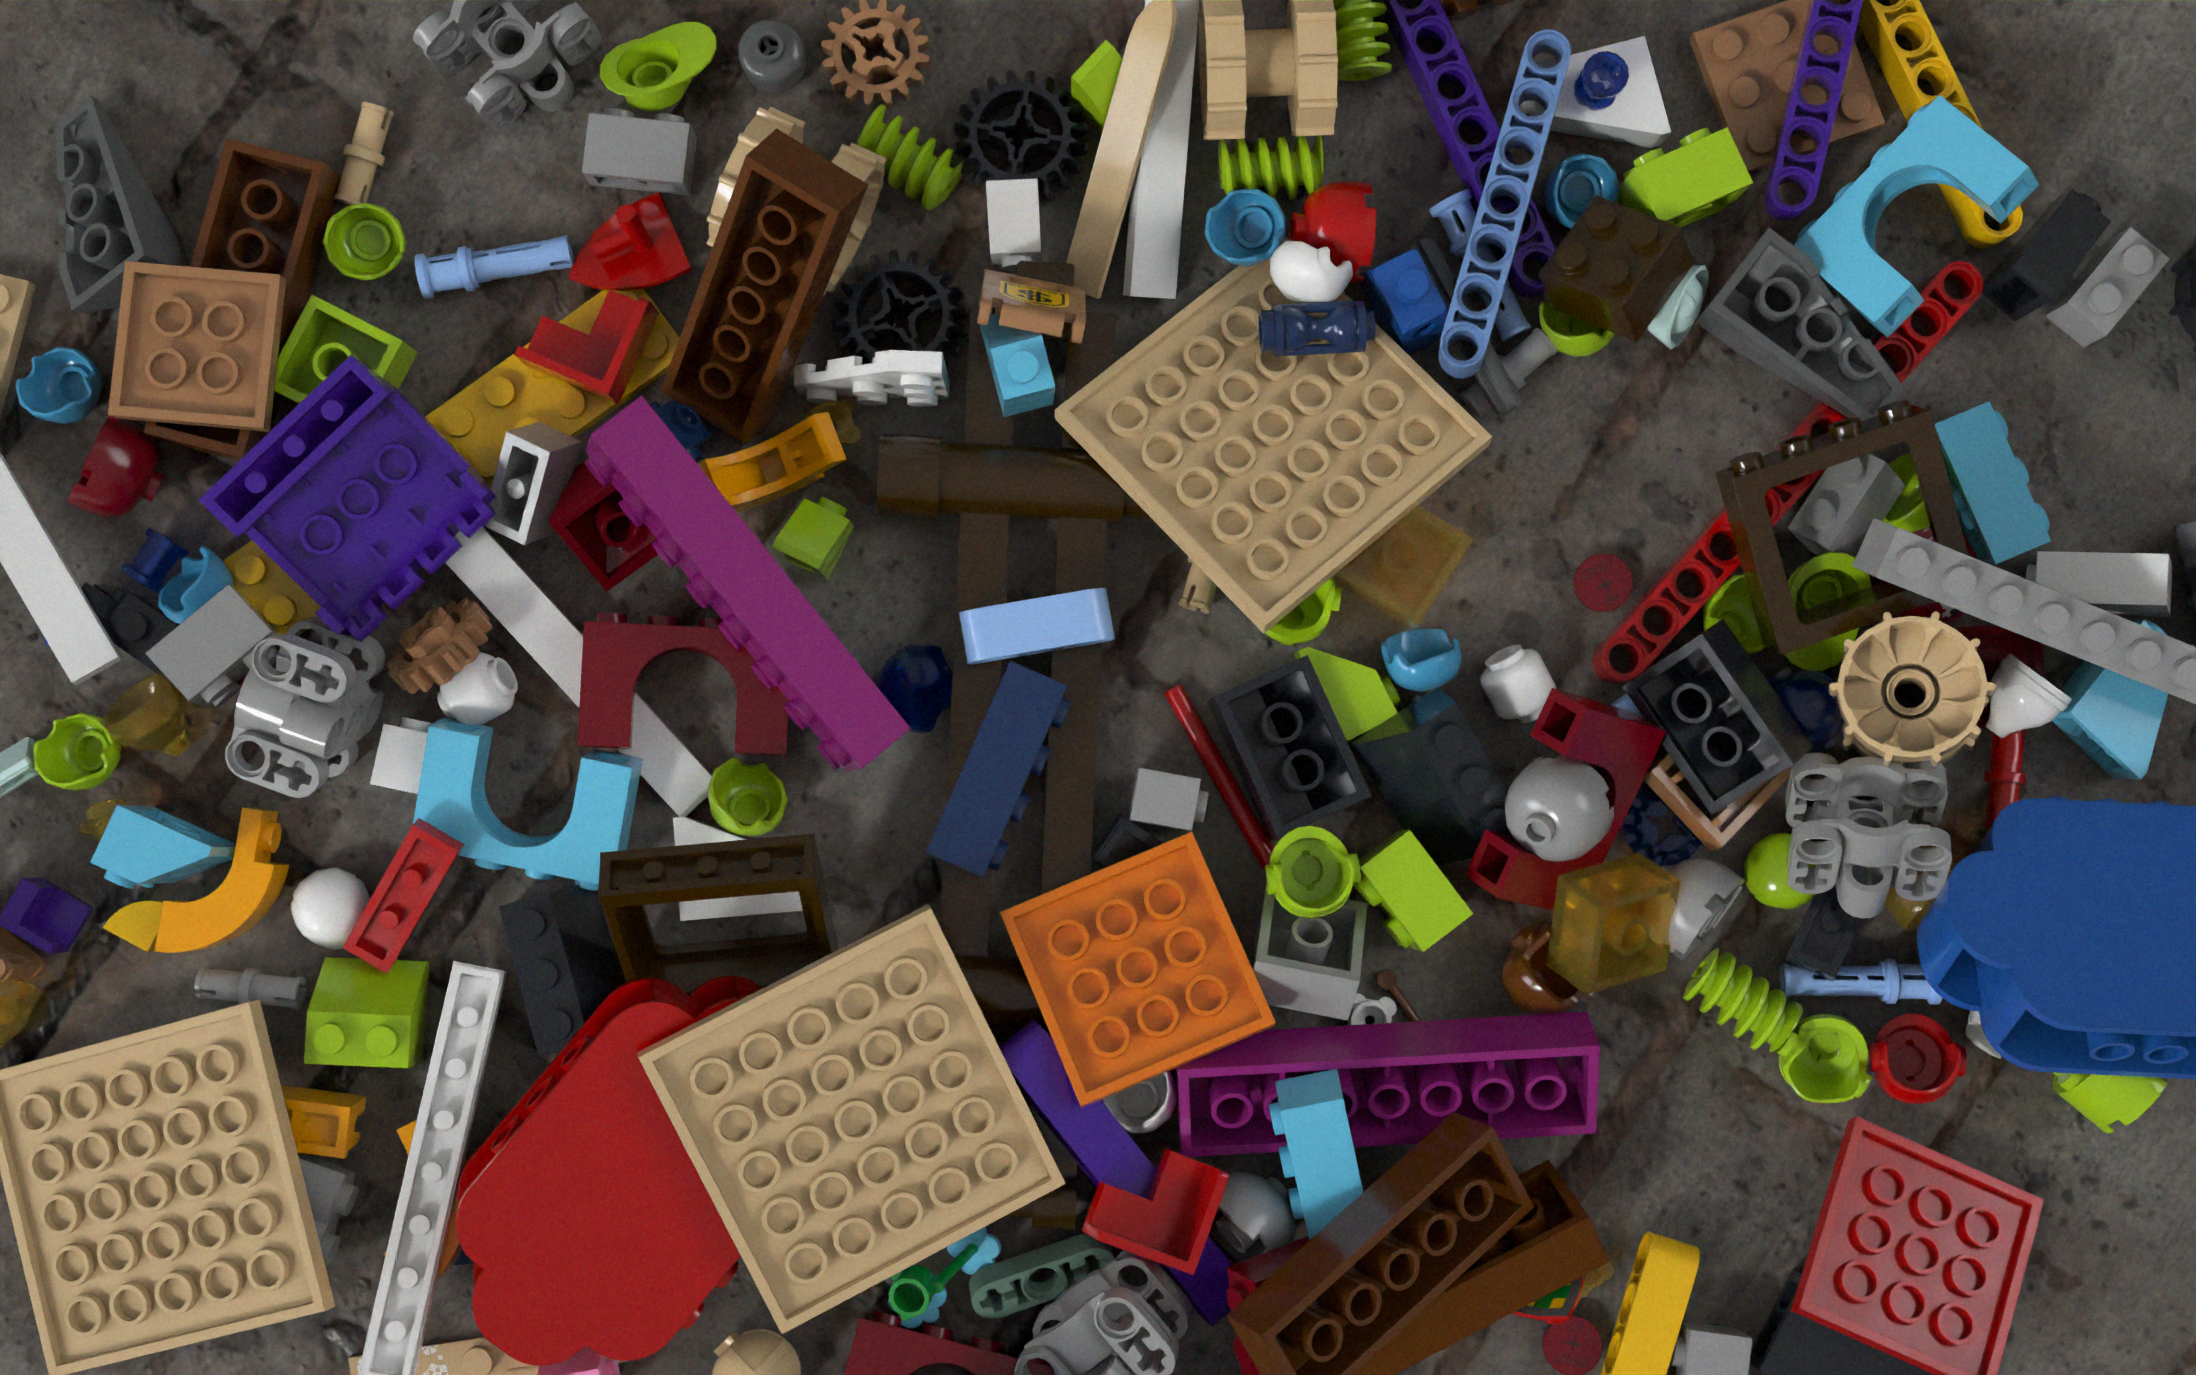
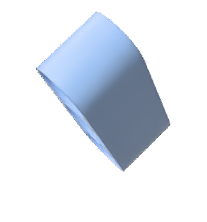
(1036, 625)

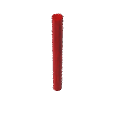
(1220, 774)

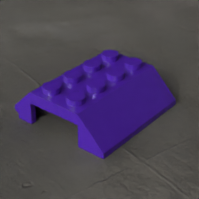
(354, 498)

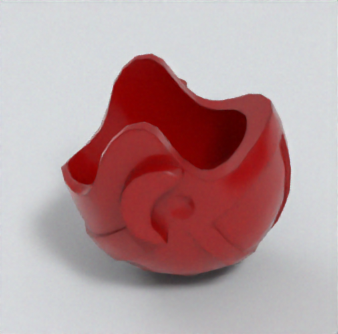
(1915, 1059)

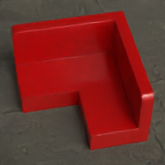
(595, 361)
(1168, 1223)

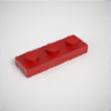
(403, 895)

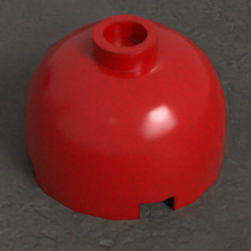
(1339, 220)

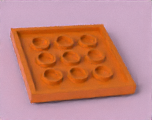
(1137, 969)

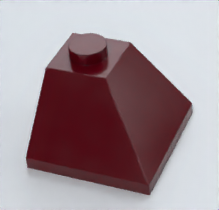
(599, 529)

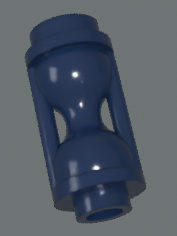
(1289, 330)

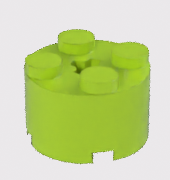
(2108, 1097)

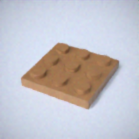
(1750, 74)
(197, 346)

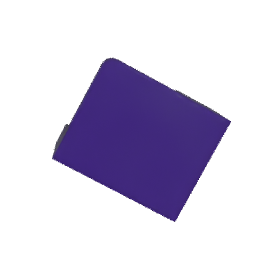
(45, 915)

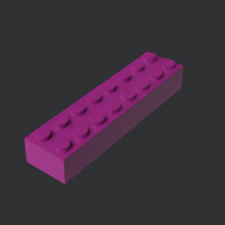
(744, 587)
(1400, 1080)

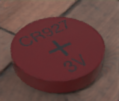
(1602, 582)
(1572, 1346)

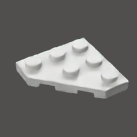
(892, 374)

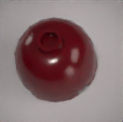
(118, 470)

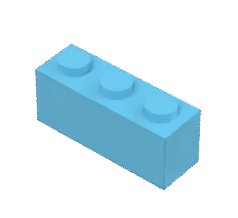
(1990, 486)
(1318, 1147)

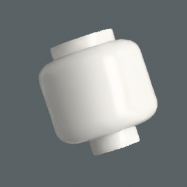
(1517, 683)
(479, 691)

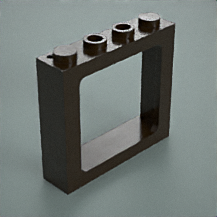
(1744, 492)
(712, 872)

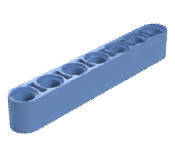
(1504, 180)

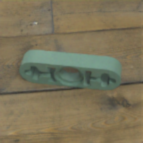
(1053, 1256)

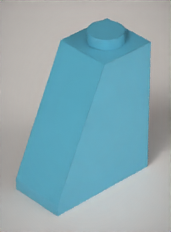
(1018, 367)
(2113, 717)

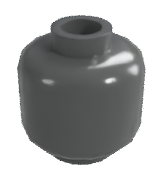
(772, 56)

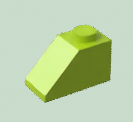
(1095, 83)
(815, 536)
(1353, 691)

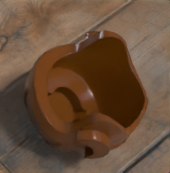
(1530, 981)

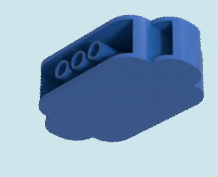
(2075, 937)

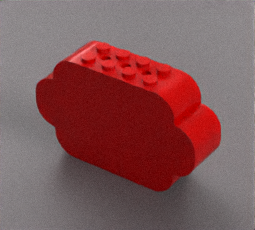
(587, 1200)

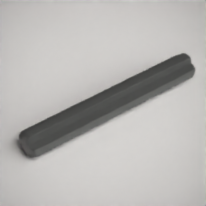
(1492, 375)

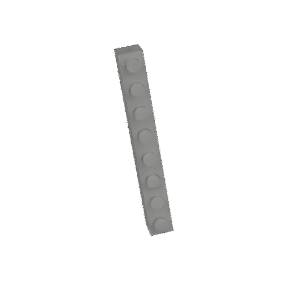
(2028, 609)

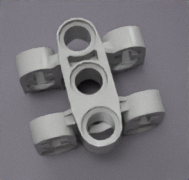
(499, 95)
(305, 708)
(1868, 830)
(1111, 1325)

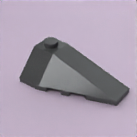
(106, 211)
(1795, 328)

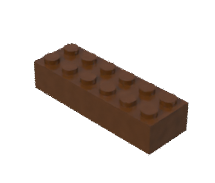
(260, 218)
(762, 284)
(1385, 1255)
(1530, 1261)

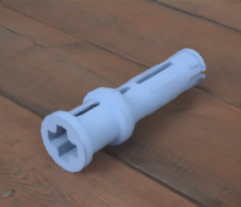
(471, 268)
(1511, 319)
(1886, 980)

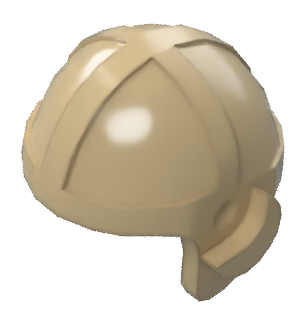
(756, 1354)

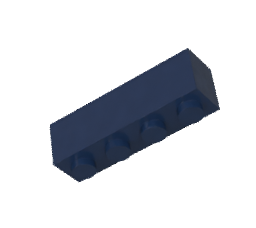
(997, 769)

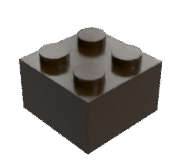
(1616, 268)

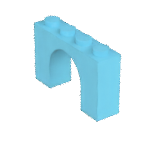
(1934, 148)
(456, 803)

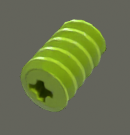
(1356, 40)
(908, 161)
(1273, 167)
(1744, 1000)

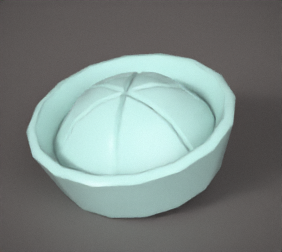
(1681, 309)

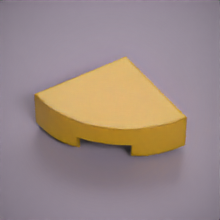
(137, 923)

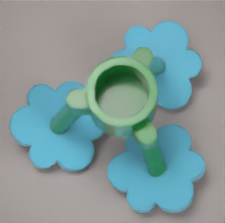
(919, 1293)

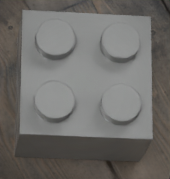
(213, 648)
(1309, 961)

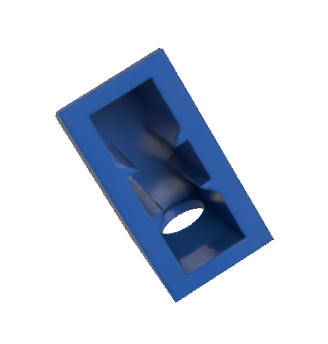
(1406, 300)

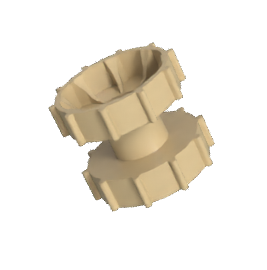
(1265, 63)
(853, 159)
(1920, 654)

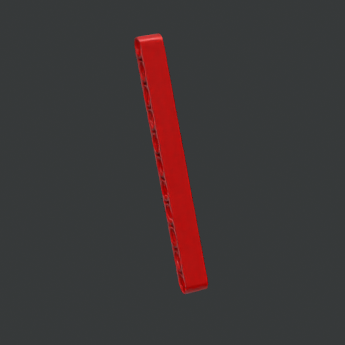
(1709, 572)

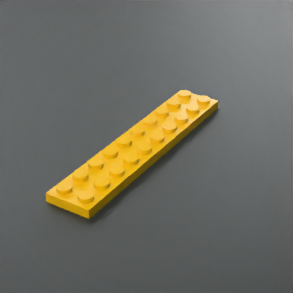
(476, 426)

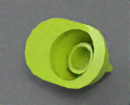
(660, 66)
(1818, 582)

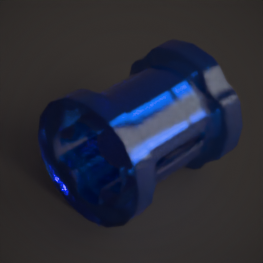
(1606, 66)
(154, 560)

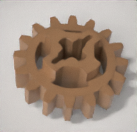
(860, 41)
(439, 646)

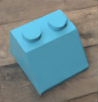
(156, 847)

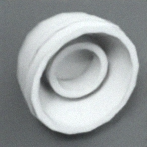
(2022, 699)

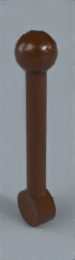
(1387, 980)

